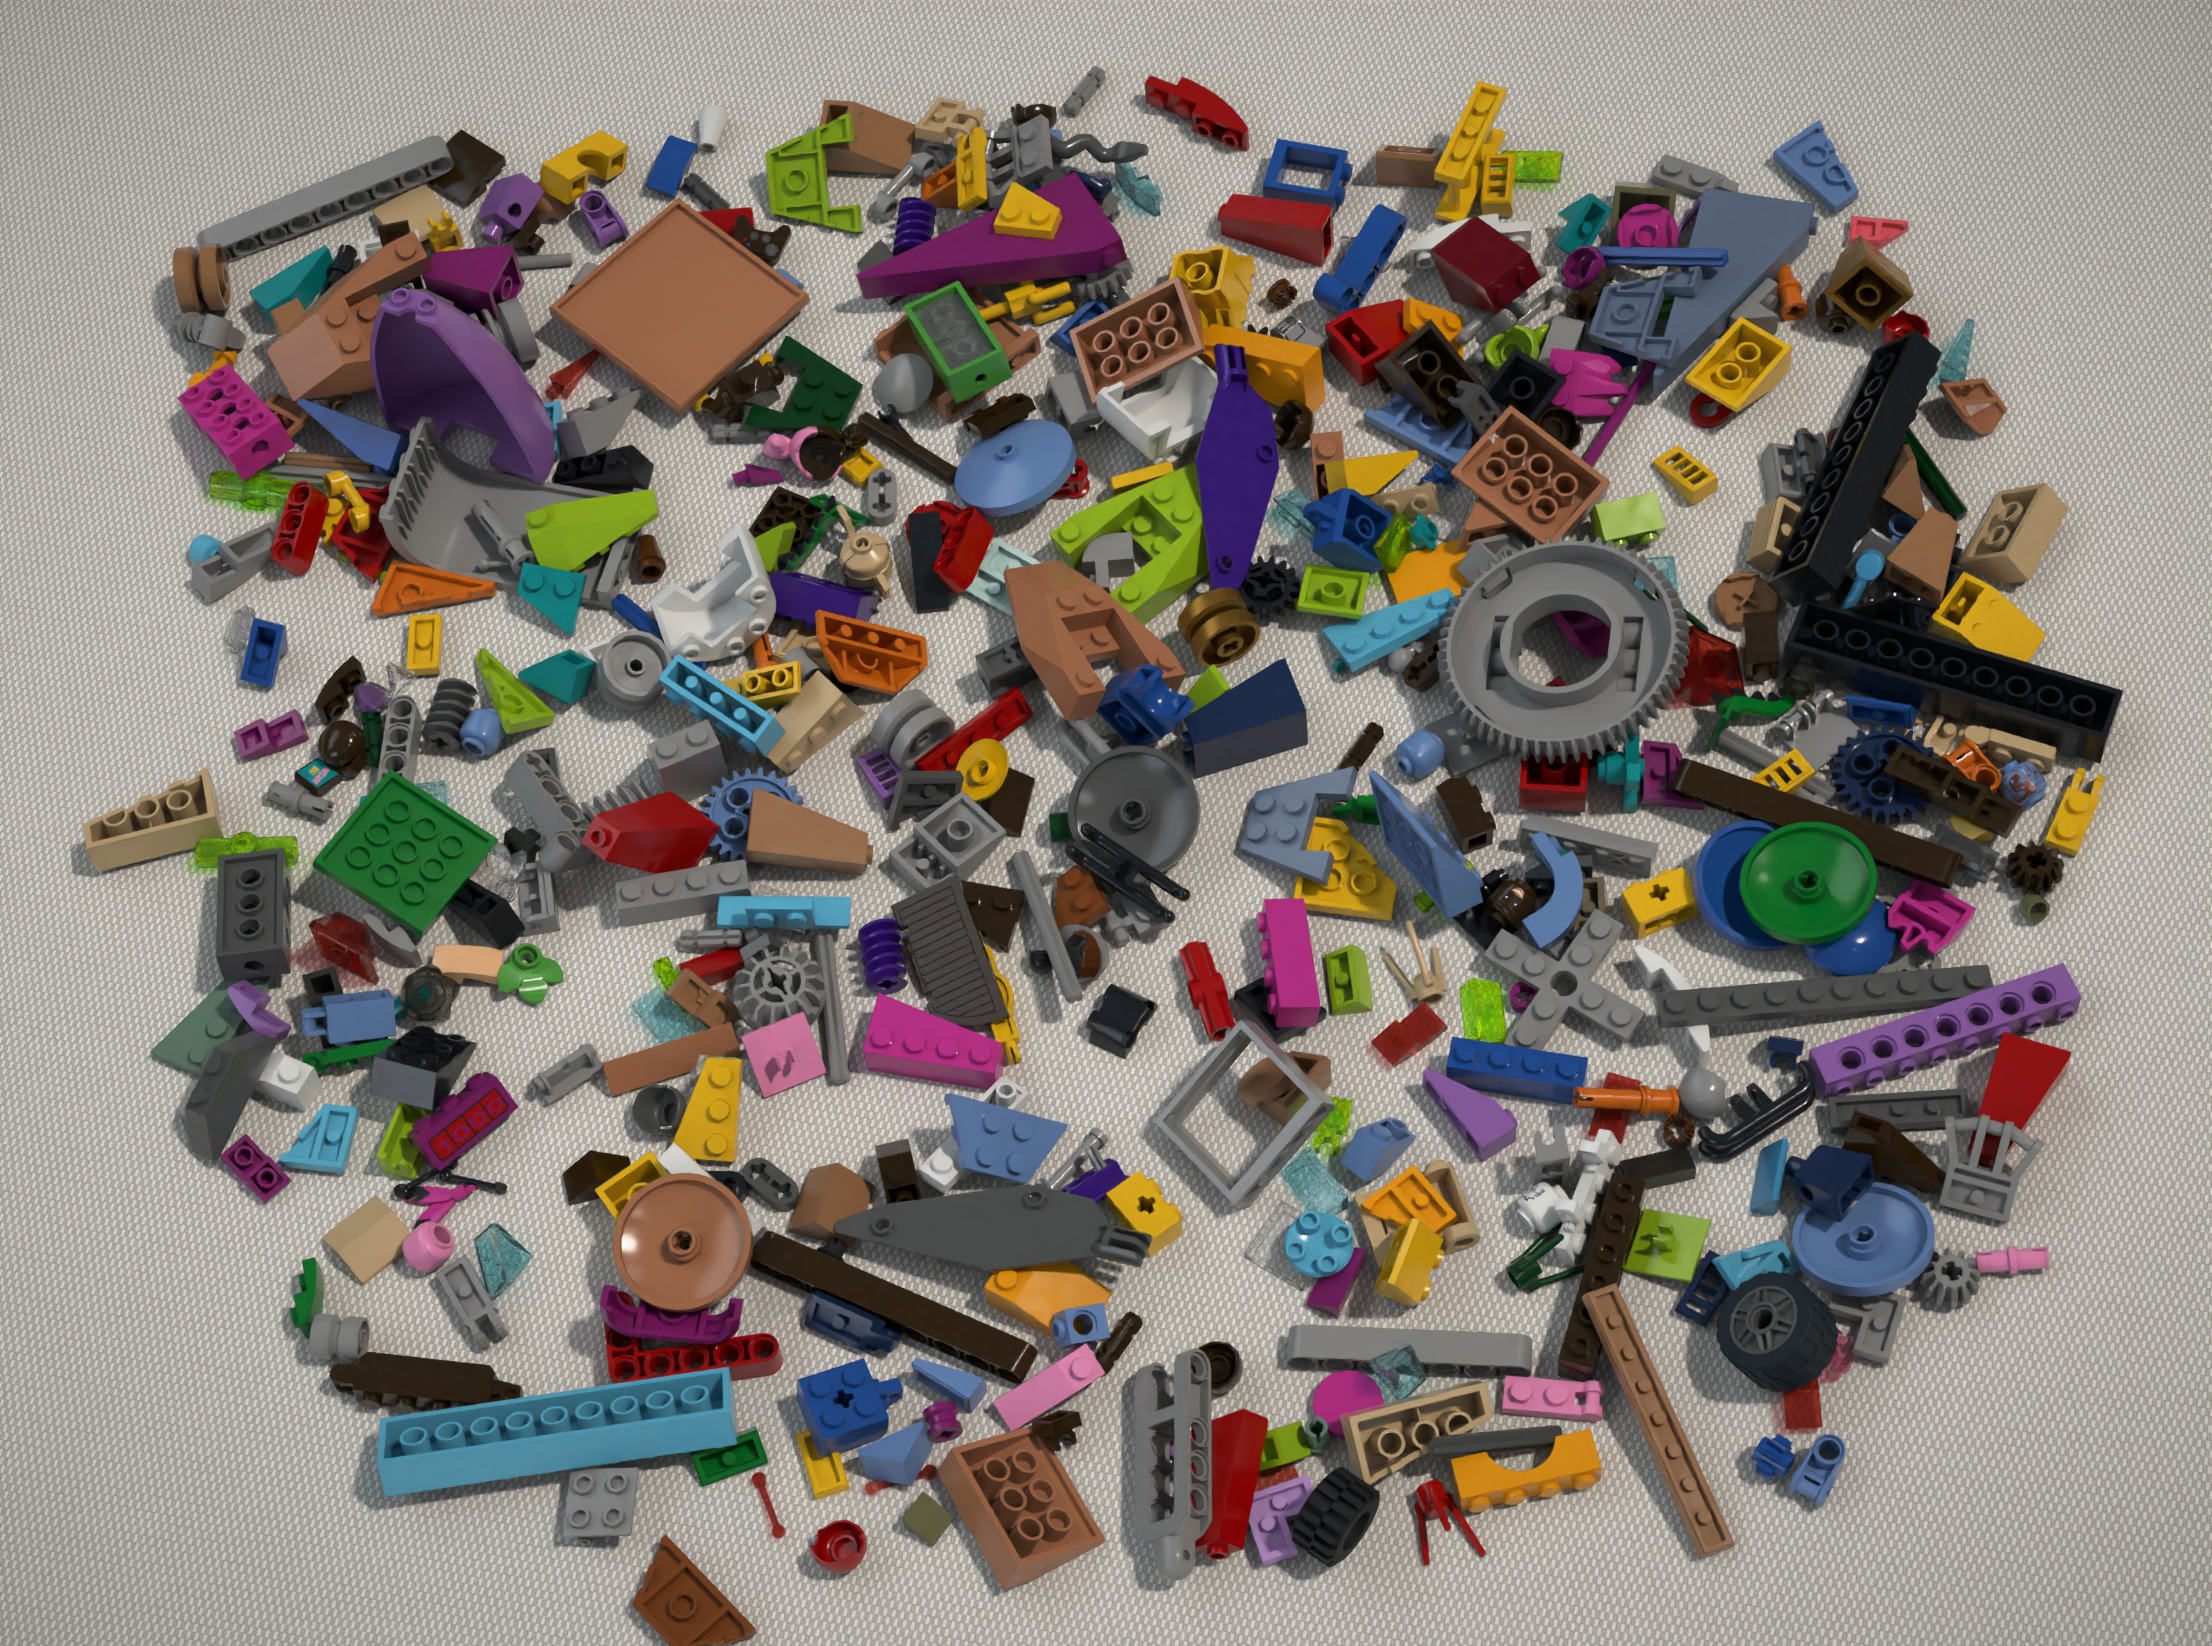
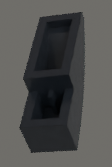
(925, 545)

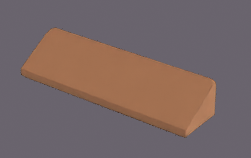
(669, 1059)

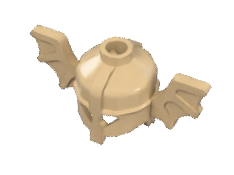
(865, 558)

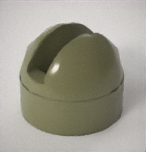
(2040, 905)

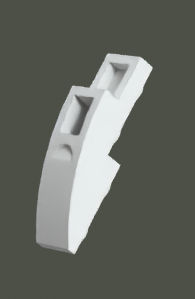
(1419, 250)
(943, 1167)

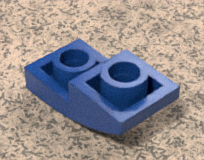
(671, 166)

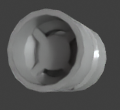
(333, 1337)

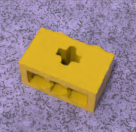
(1659, 902)
(1141, 1208)

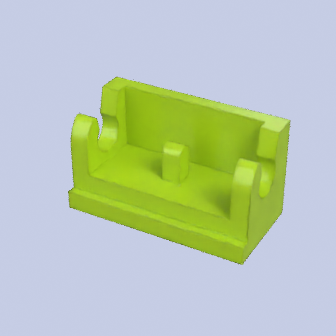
(397, 1153)

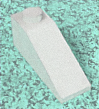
(289, 1081)

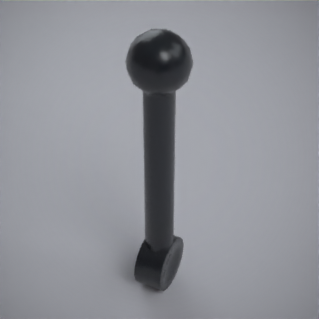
(447, 1176)
(402, 1190)

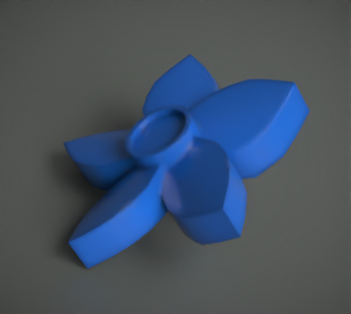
(1439, 476)

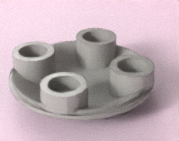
(906, 383)

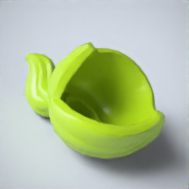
(1519, 337)

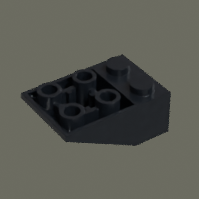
(420, 1067)

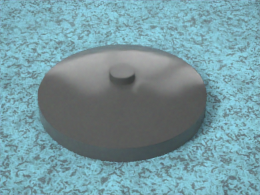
(1139, 802)

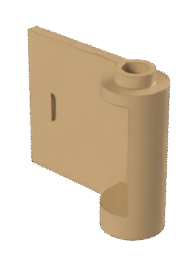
(1456, 1237)

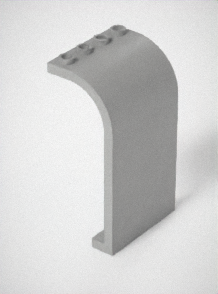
(434, 527)

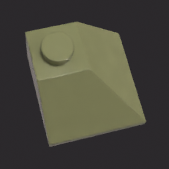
(1634, 194)

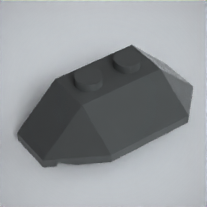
(223, 1090)

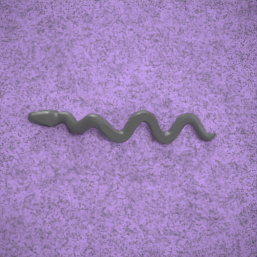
(1119, 153)

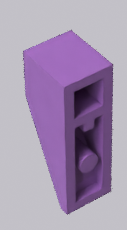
(1473, 1115)

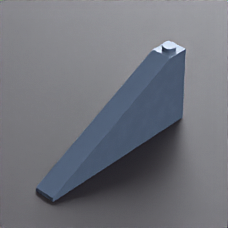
(1759, 239)

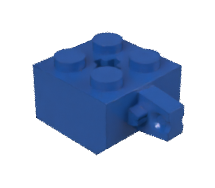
(1347, 529)
(846, 1406)

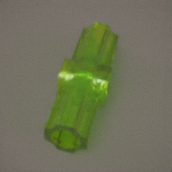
(254, 493)
(209, 849)

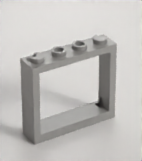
(1284, 1145)

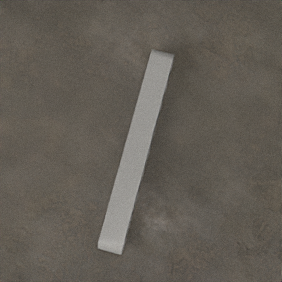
(330, 199)

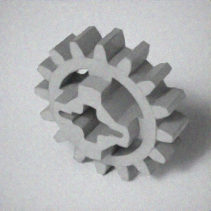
(1101, 283)

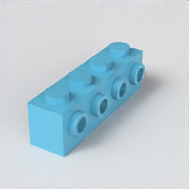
(720, 705)

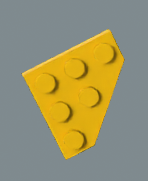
(1355, 881)

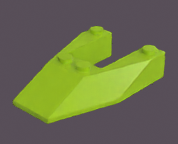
(1163, 524)

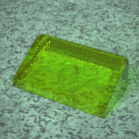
(1483, 1011)

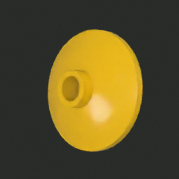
(983, 768)

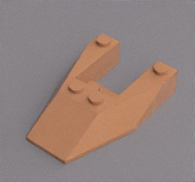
(330, 343)
(1072, 622)

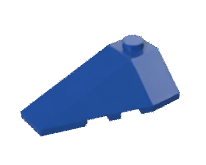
(365, 439)

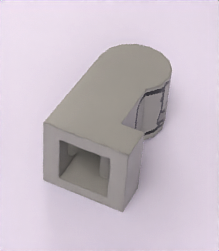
(1293, 329)

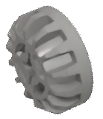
(760, 1012)

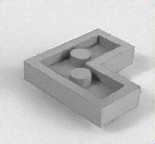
(1878, 1319)

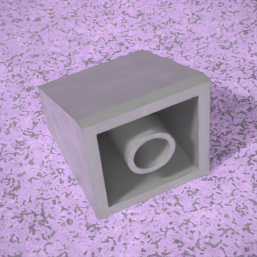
(688, 761)

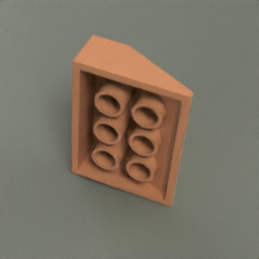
(1139, 338)
(1531, 478)
(1019, 1505)

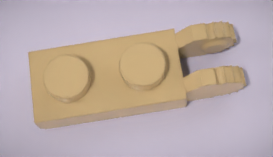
(2010, 747)

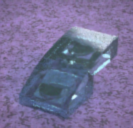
(662, 1016)

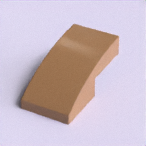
(701, 1001)

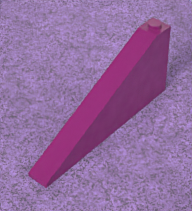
(981, 257)

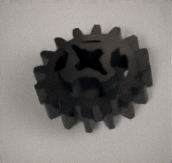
(1270, 588)

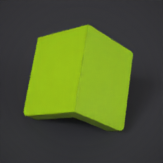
(1284, 1445)

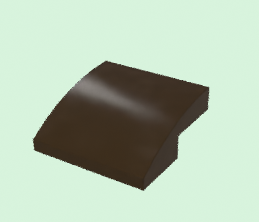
(472, 168)

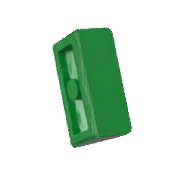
(730, 1460)

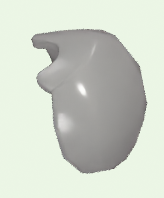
(1703, 1093)

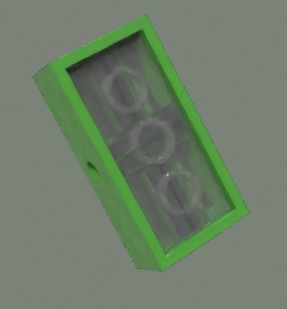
(958, 341)

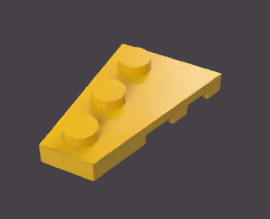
(713, 1112)

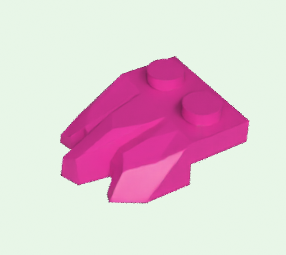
(1587, 384)
(1929, 917)

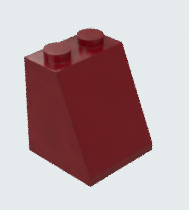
(1483, 266)

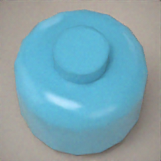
(203, 548)

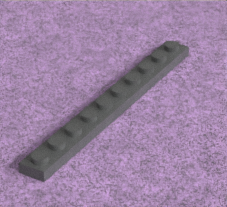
(1818, 996)

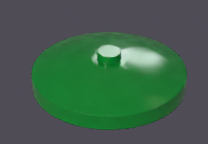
(1808, 883)

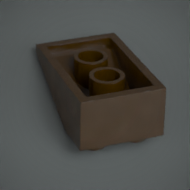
(1426, 373)

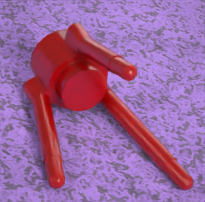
(1435, 1503)

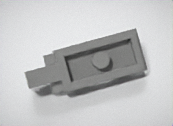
(1689, 177)

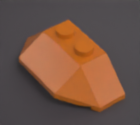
(869, 653)

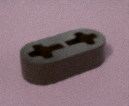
(1425, 662)

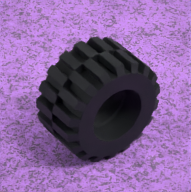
(1335, 1516)

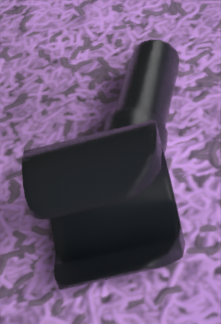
(893, 420)

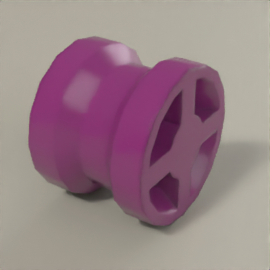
(942, 1421)

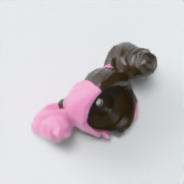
(816, 441)

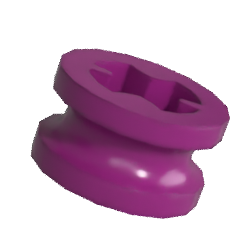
(1518, 988)

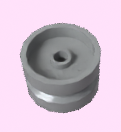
(631, 670)
(910, 728)

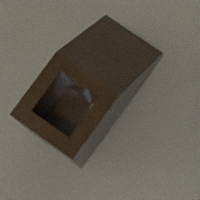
(898, 1171)

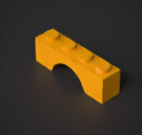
(1484, 1483)

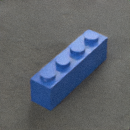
(1516, 1070)

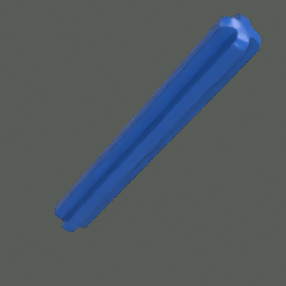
(1664, 256)

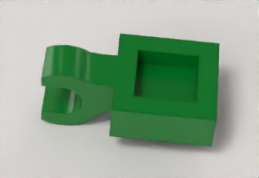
(1362, 809)

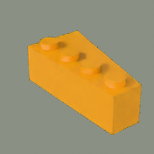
(1275, 365)

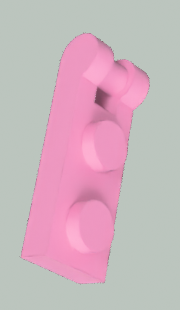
(1552, 1398)

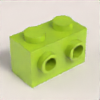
(1628, 520)

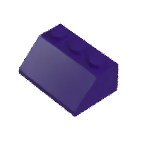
(803, 594)

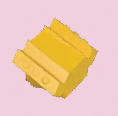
(1218, 283)

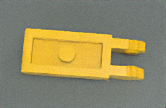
(971, 169)
(2074, 815)

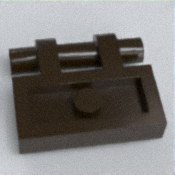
(1005, 411)

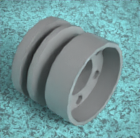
(512, 329)

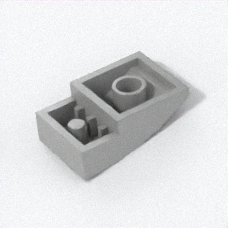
(946, 844)

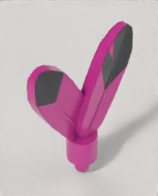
(439, 1198)

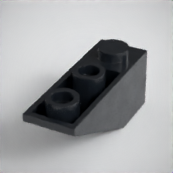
(607, 471)

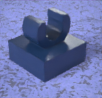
(1785, 1046)

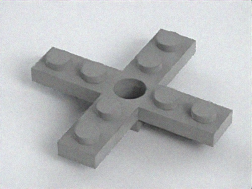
(1577, 966)

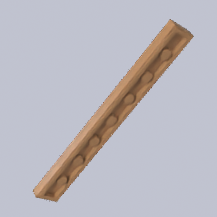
(1658, 1421)

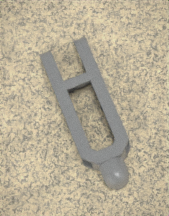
(1154, 1422)

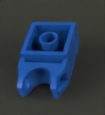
(1143, 705)

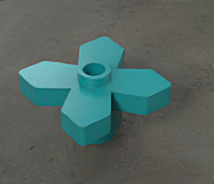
(1623, 769)

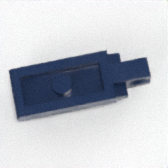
(850, 1324)

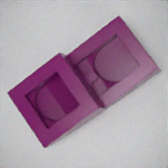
(266, 738)

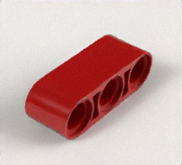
(300, 528)
(963, 549)

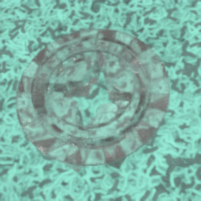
(238, 630)

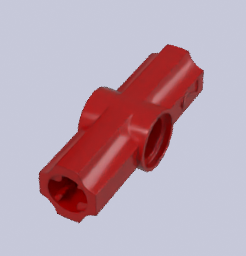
(1207, 989)

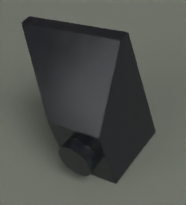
(1524, 385)

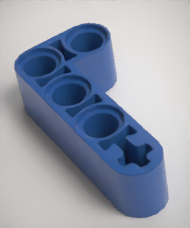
(1362, 262)

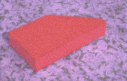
(1876, 230)

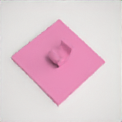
(783, 1054)

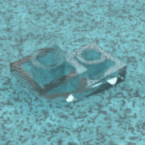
(1139, 188)

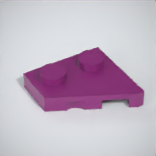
(1660, 768)

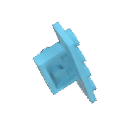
(784, 912)

